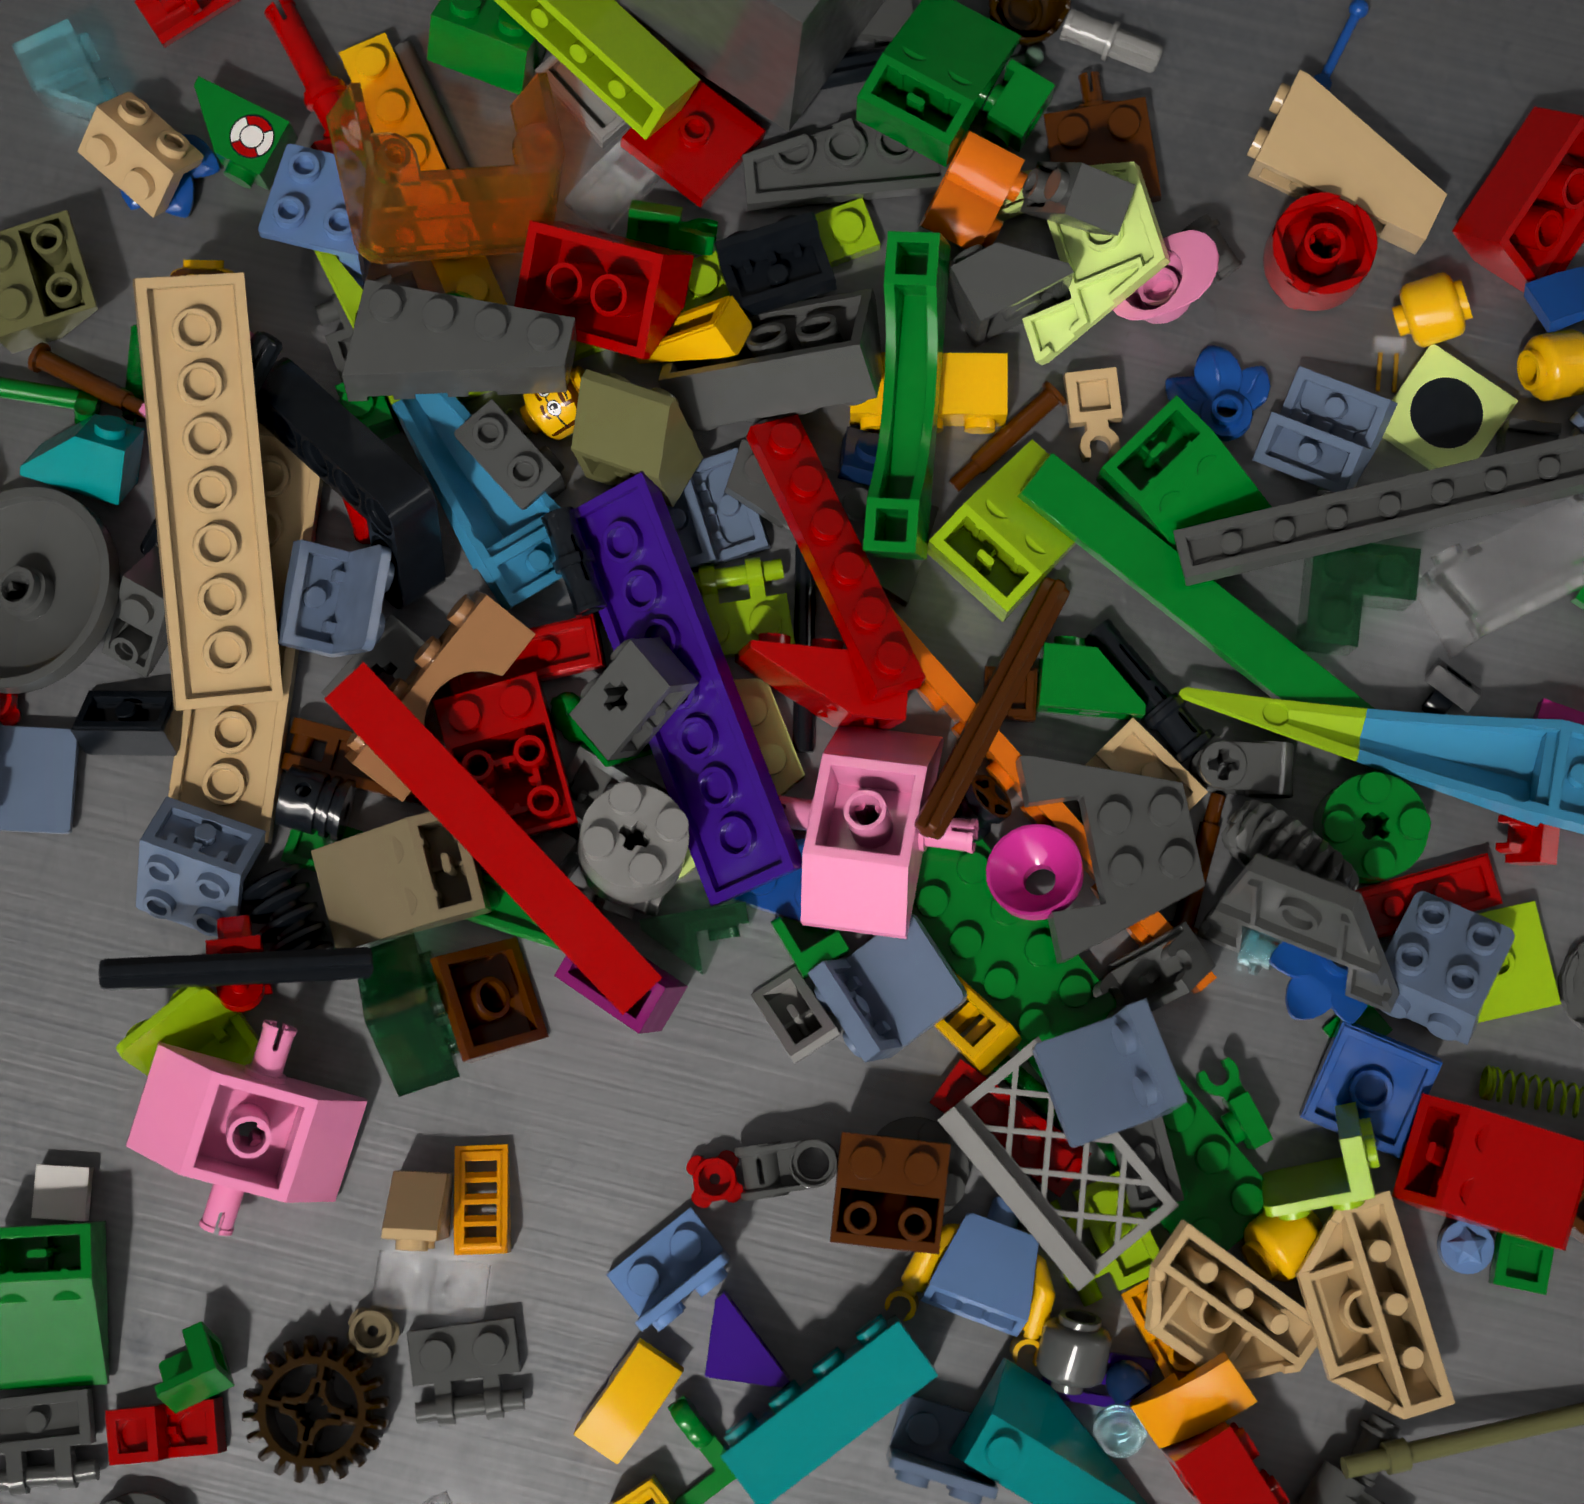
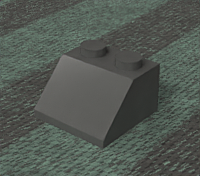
(1002, 286)

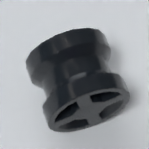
(985, 802)

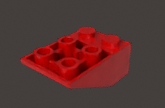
(820, 680)
(511, 750)
(1492, 1172)
(1221, 1469)

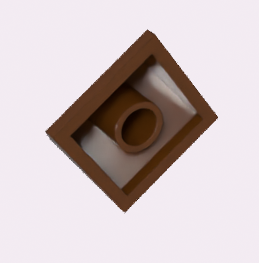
(489, 999)

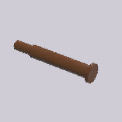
(44, 360)
(1009, 435)
(1206, 843)

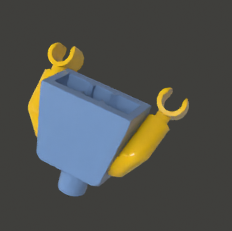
(985, 1275)

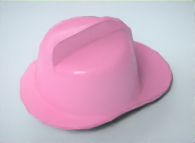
(1178, 284)

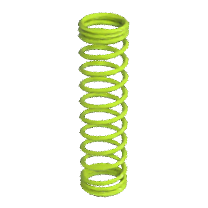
(1488, 1085)

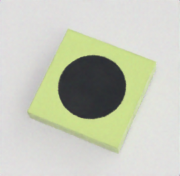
(1446, 411)

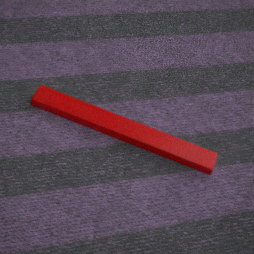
(493, 838)

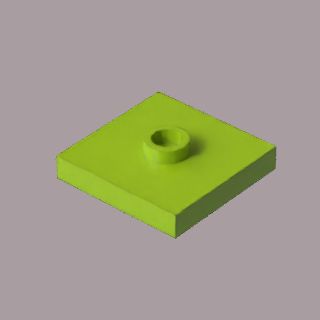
(1526, 975)

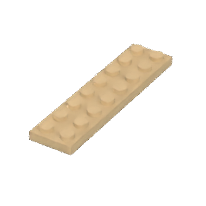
(208, 490)
(235, 752)

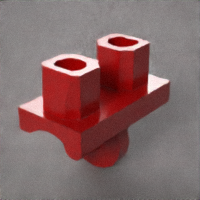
(177, 18)
(237, 937)

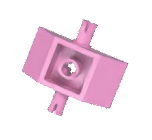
(862, 872)
(193, 1120)

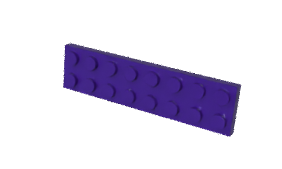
(708, 743)

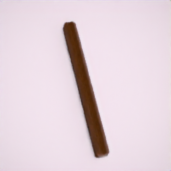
(991, 709)

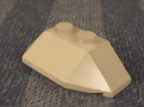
(1214, 1303)
(1372, 1312)

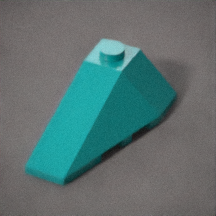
(1037, 1445)

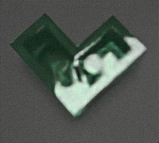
(1342, 583)
(407, 1016)

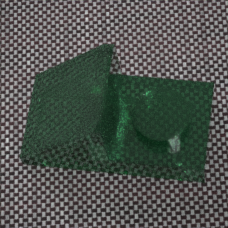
(680, 930)

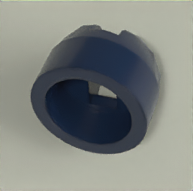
(1126, 1380)

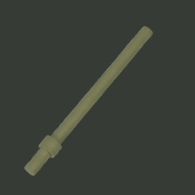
(1399, 1456)

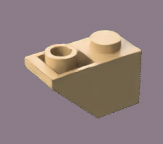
(418, 1209)

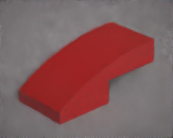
(158, 1433)

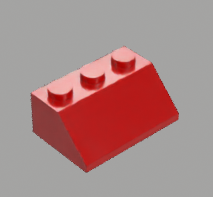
(1532, 203)
(613, 285)

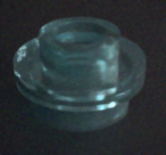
(1256, 951)
(1123, 1444)

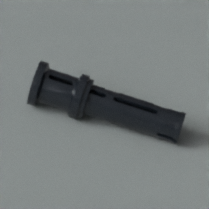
(1163, 709)

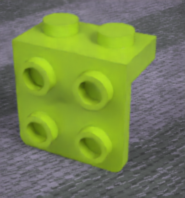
(194, 1022)
(1326, 1183)

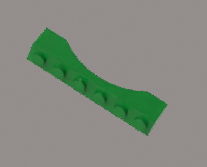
(905, 456)

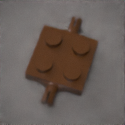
(1104, 133)

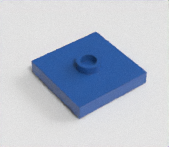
(1378, 1076)

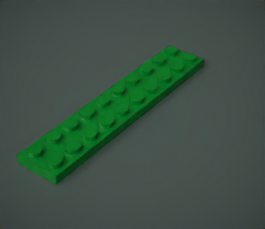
(1018, 974)

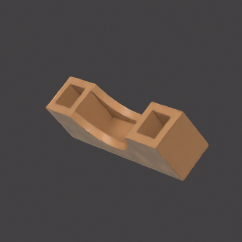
(478, 639)

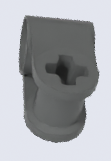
(1253, 768)
(781, 1168)

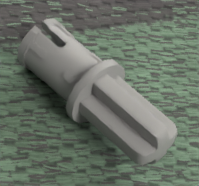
(1111, 41)

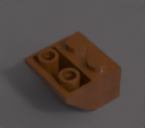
(890, 1192)

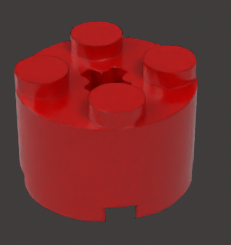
(1333, 227)

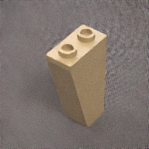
(1329, 149)

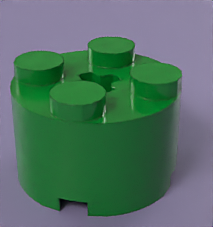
(1400, 821)

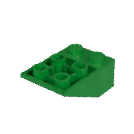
(483, 43)
(935, 77)
(1178, 475)
(53, 1305)

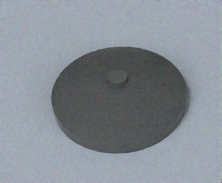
(53, 586)

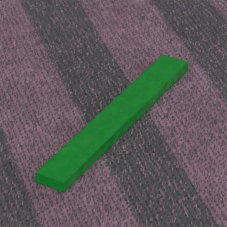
(1156, 574)

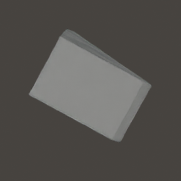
(795, 1015)

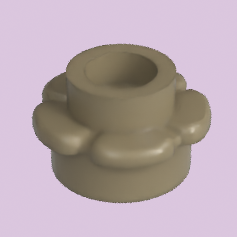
(387, 1328)

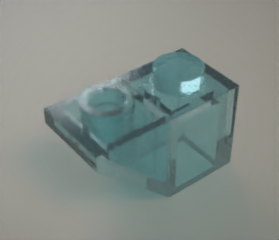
(62, 70)

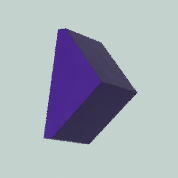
(738, 1350)

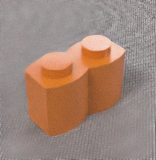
(973, 193)

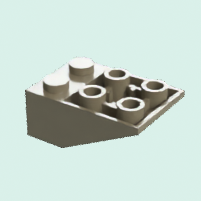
(398, 882)

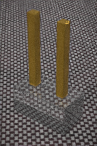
(1388, 345)

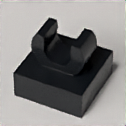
(1449, 689)

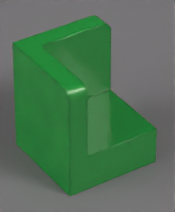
(808, 945)
(194, 1372)

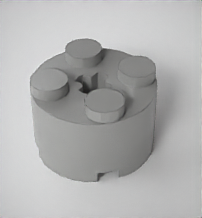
(627, 815)

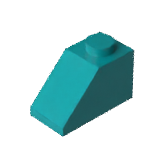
(90, 458)

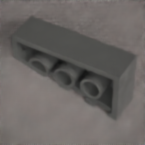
(454, 345)

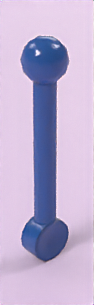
(1358, 10)

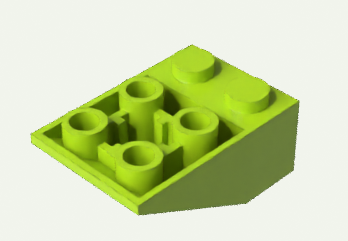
(998, 541)

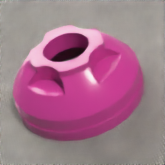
(1030, 850)

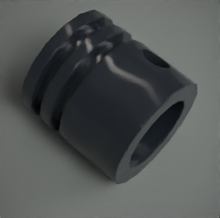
(315, 802)

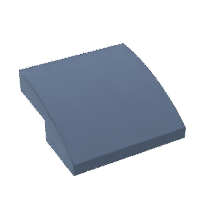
(1324, 431)
(712, 523)

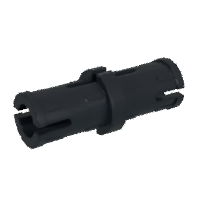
(574, 561)

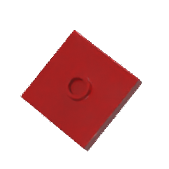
(697, 145)

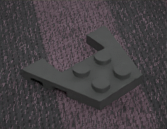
(1136, 844)
(1309, 914)

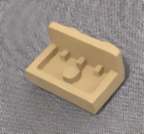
(138, 151)

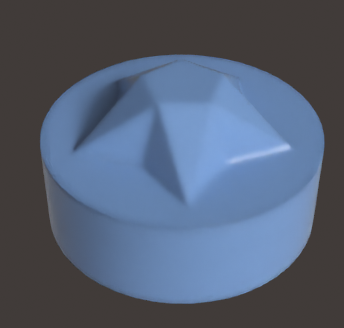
(1465, 1247)

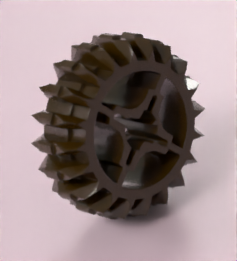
(289, 1404)

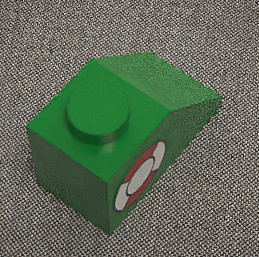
(243, 135)

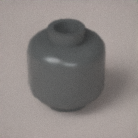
(1074, 1351)

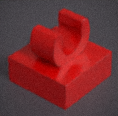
(1529, 844)

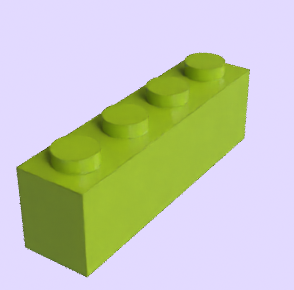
(610, 57)

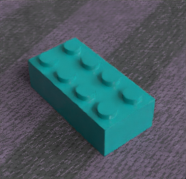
(826, 1411)

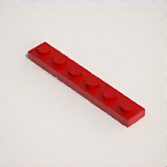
(835, 558)

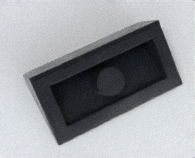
(128, 723)

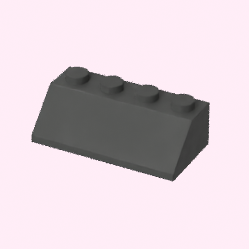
(791, 362)

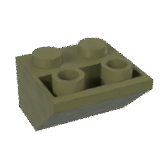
(42, 282)
(633, 431)

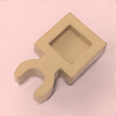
(1094, 403)

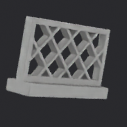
(1027, 1200)

